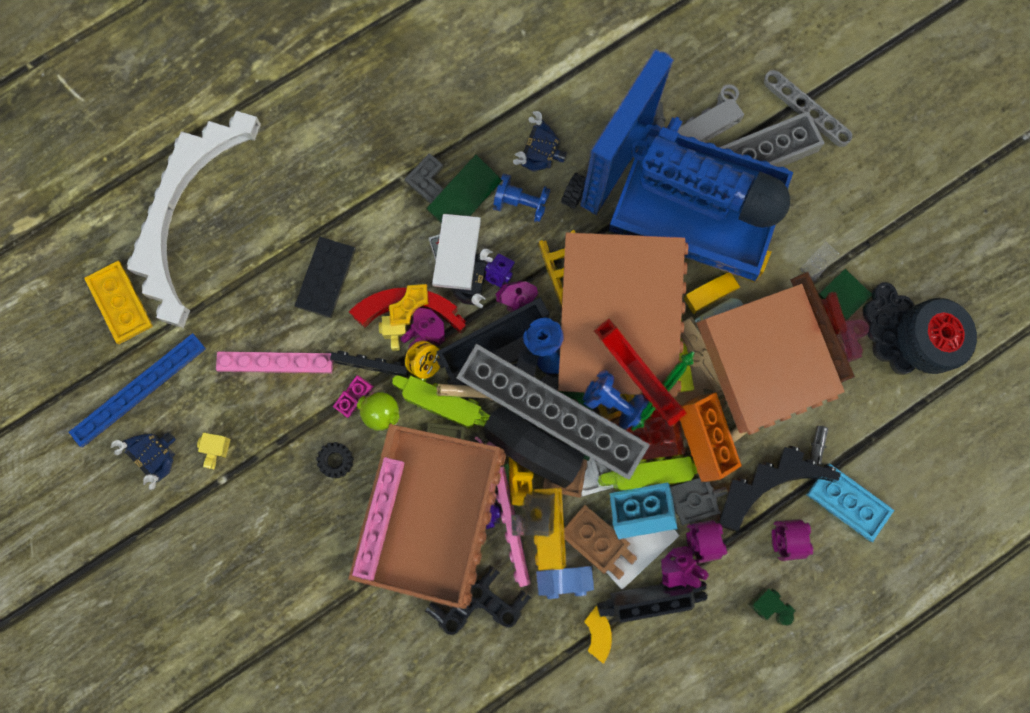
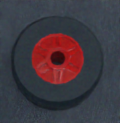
(937, 336)

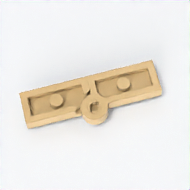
(695, 343)

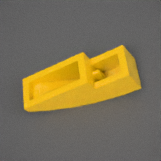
(711, 292)
(519, 482)

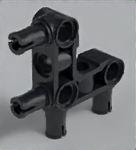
(488, 601)

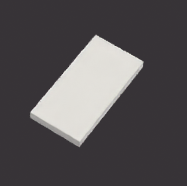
(456, 252)
(646, 549)

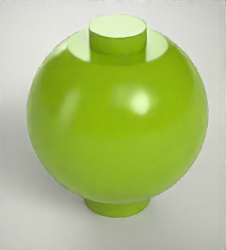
(378, 410)

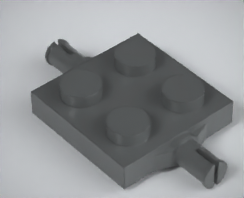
(695, 500)

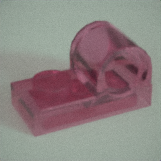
(850, 338)

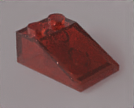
(661, 437)

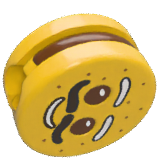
(422, 359)

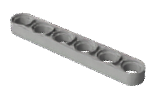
(810, 105)

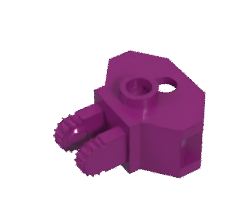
(514, 300)
(425, 327)
(682, 569)

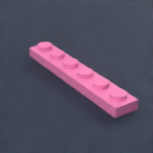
(274, 362)
(378, 519)
(517, 554)

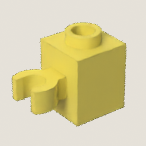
(392, 332)
(212, 446)

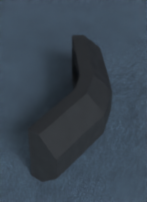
(533, 447)

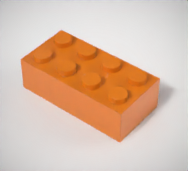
(709, 438)

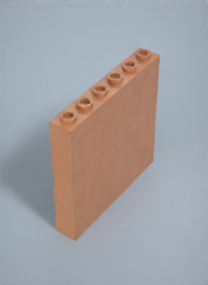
(770, 359)

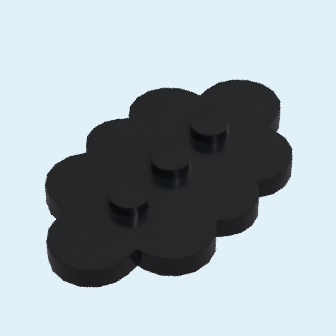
(883, 318)

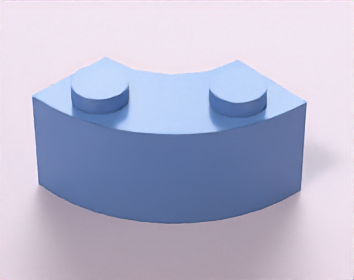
(563, 581)

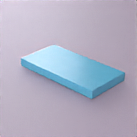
(851, 505)

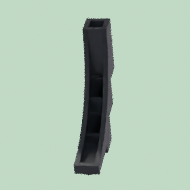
(789, 468)

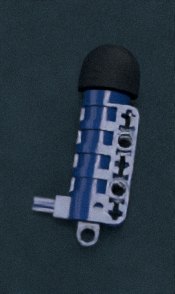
(762, 199)

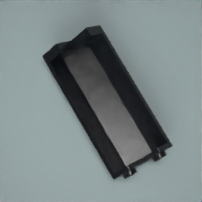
(499, 337)

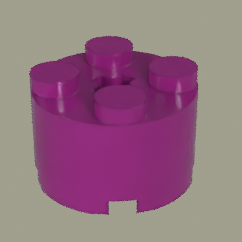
(792, 539)
(706, 541)

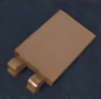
(597, 542)

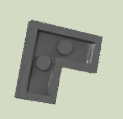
(421, 178)

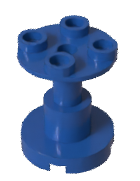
(513, 196)
(545, 340)
(604, 393)

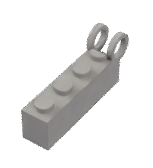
(715, 120)

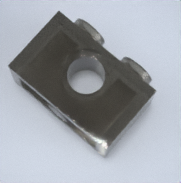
(545, 503)

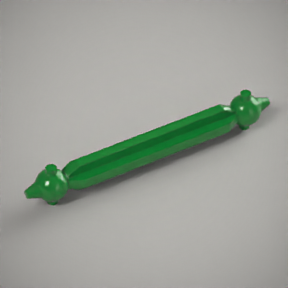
(668, 383)

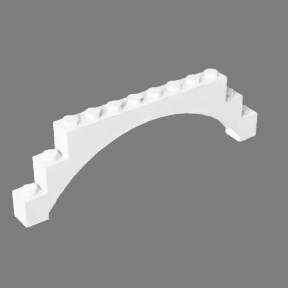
(187, 159)

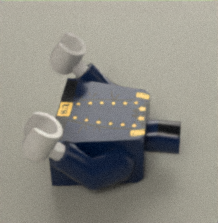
(541, 147)
(149, 454)

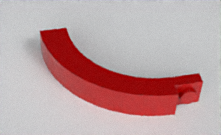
(379, 303)
(639, 372)

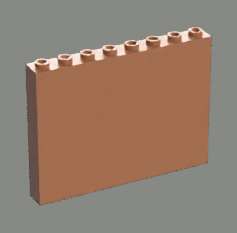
(637, 288)
(436, 515)

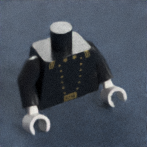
(473, 296)

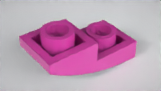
(348, 399)

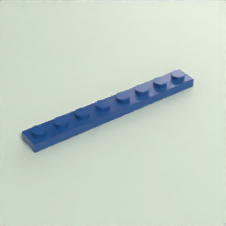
(137, 390)

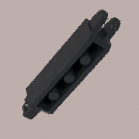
(651, 601)

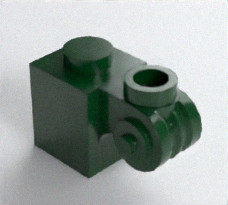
(768, 603)

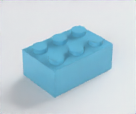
(643, 511)

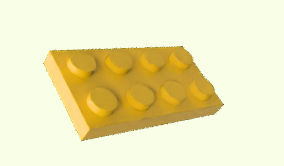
(118, 302)

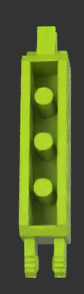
(449, 407)
(671, 471)

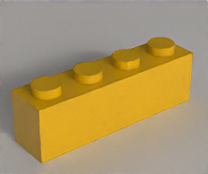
(551, 549)

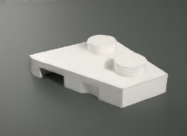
(592, 472)

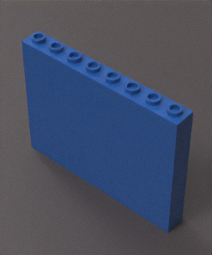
(628, 125)
(717, 243)

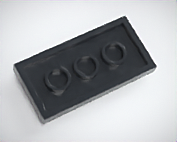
(325, 277)

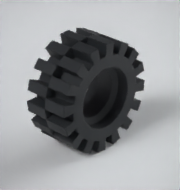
(574, 191)
(324, 454)

